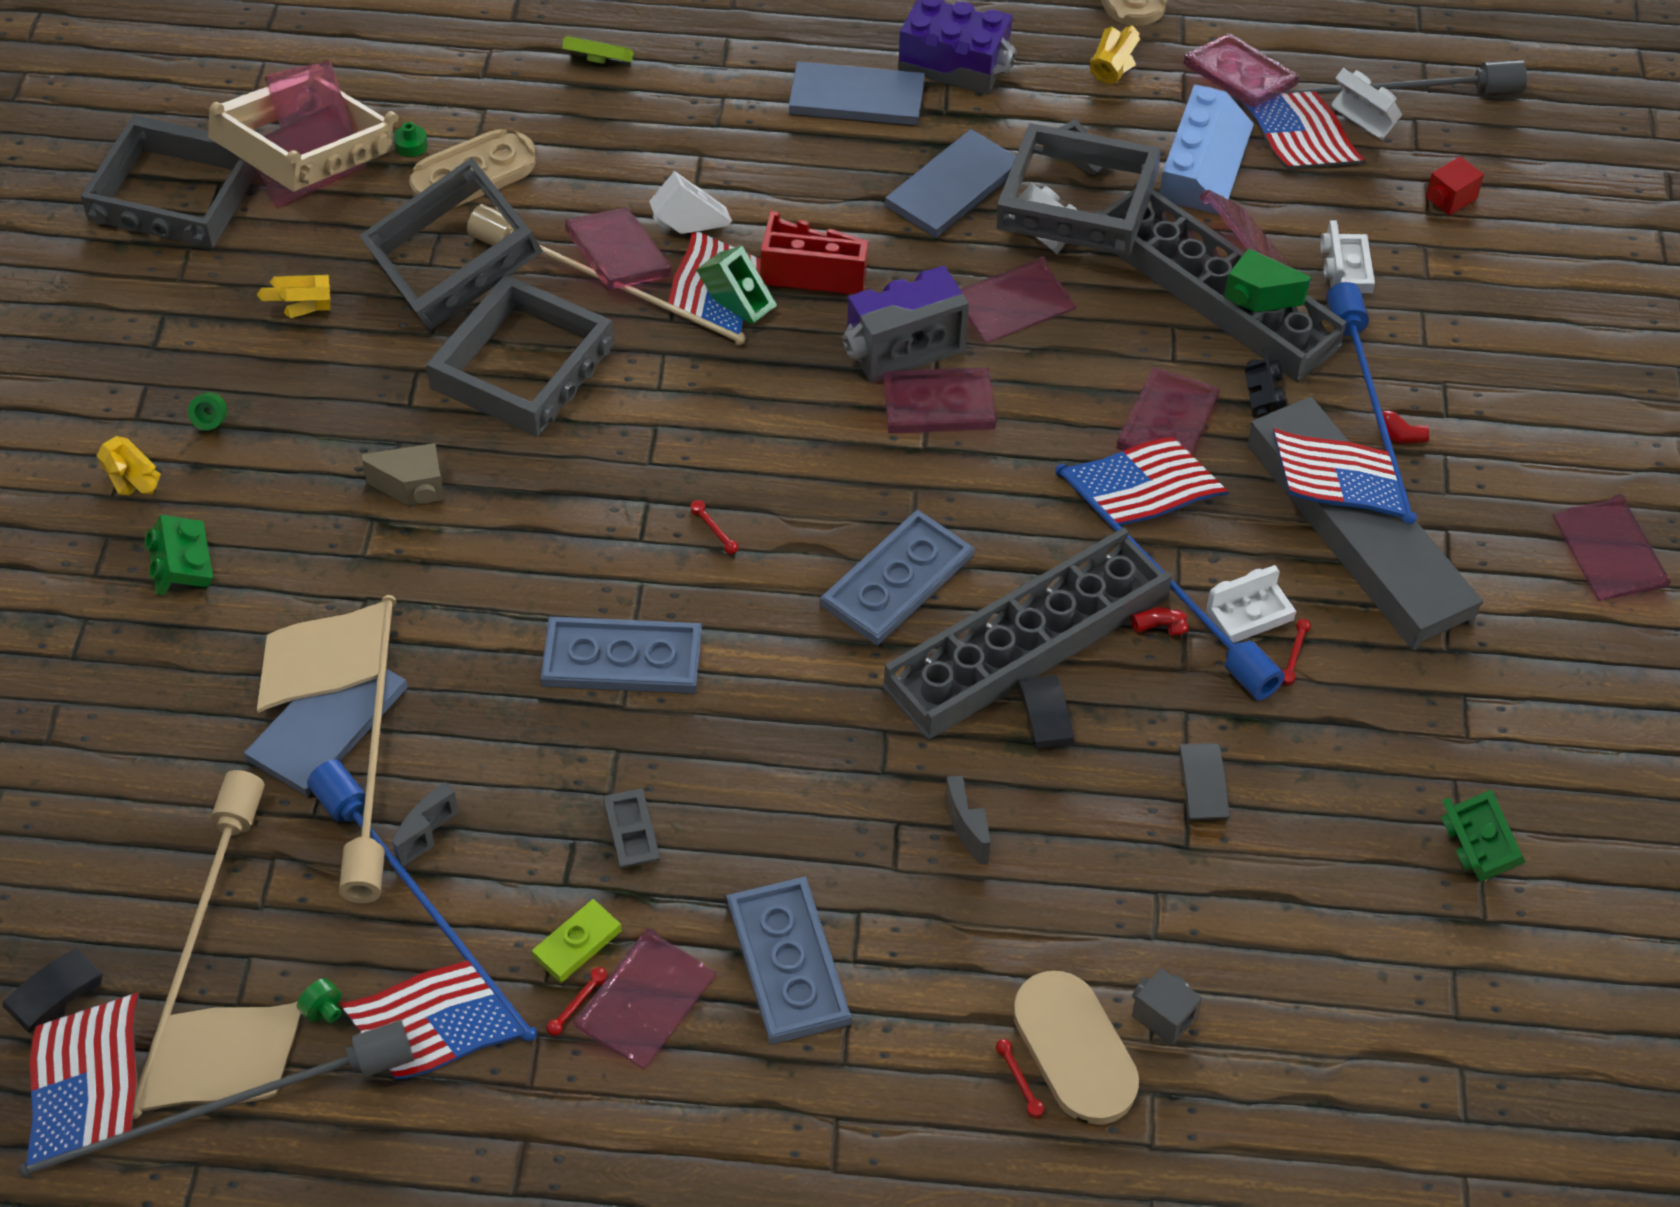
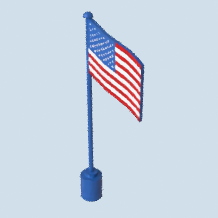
(1343, 470)
(1150, 483)
(443, 1009)

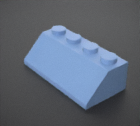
(1206, 149)

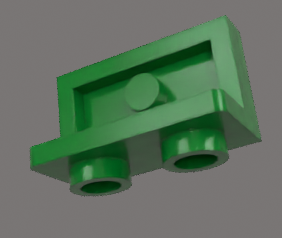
(178, 553)
(1484, 835)

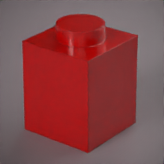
(1454, 185)

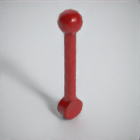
(698, 509)
(1302, 627)
(598, 977)
(1035, 1107)

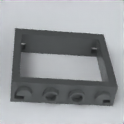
(176, 142)
(1073, 225)
(474, 277)
(446, 365)

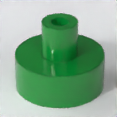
(410, 140)
(207, 411)
(320, 1001)

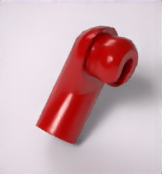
(1402, 432)
(1160, 616)

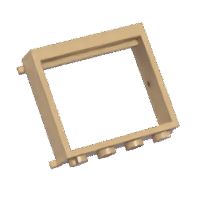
(233, 125)

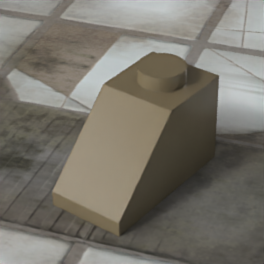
(406, 474)

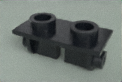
(1265, 375)

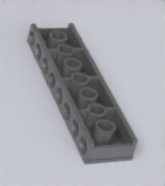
(1200, 277)
(1387, 558)
(1024, 637)

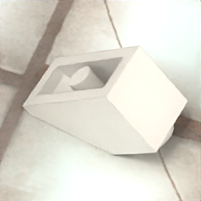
(687, 207)

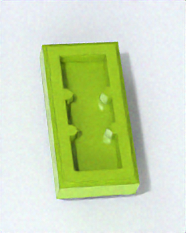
(597, 51)
(576, 941)

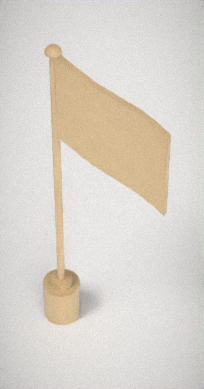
(326, 659)
(218, 1049)

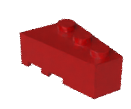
(812, 259)

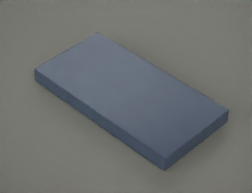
(857, 93)
(952, 183)
(897, 577)
(621, 655)
(319, 731)
(788, 960)

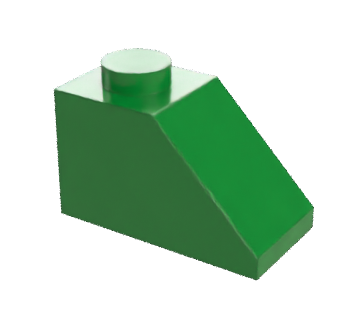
(737, 284)
(1265, 284)

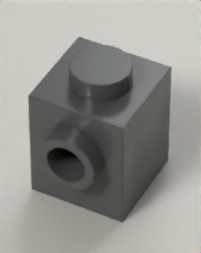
(1165, 1005)

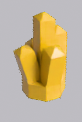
(1114, 54)
(309, 290)
(127, 467)

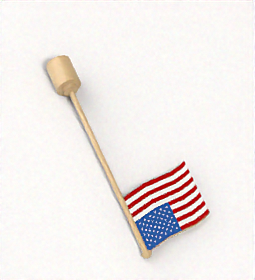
(687, 295)

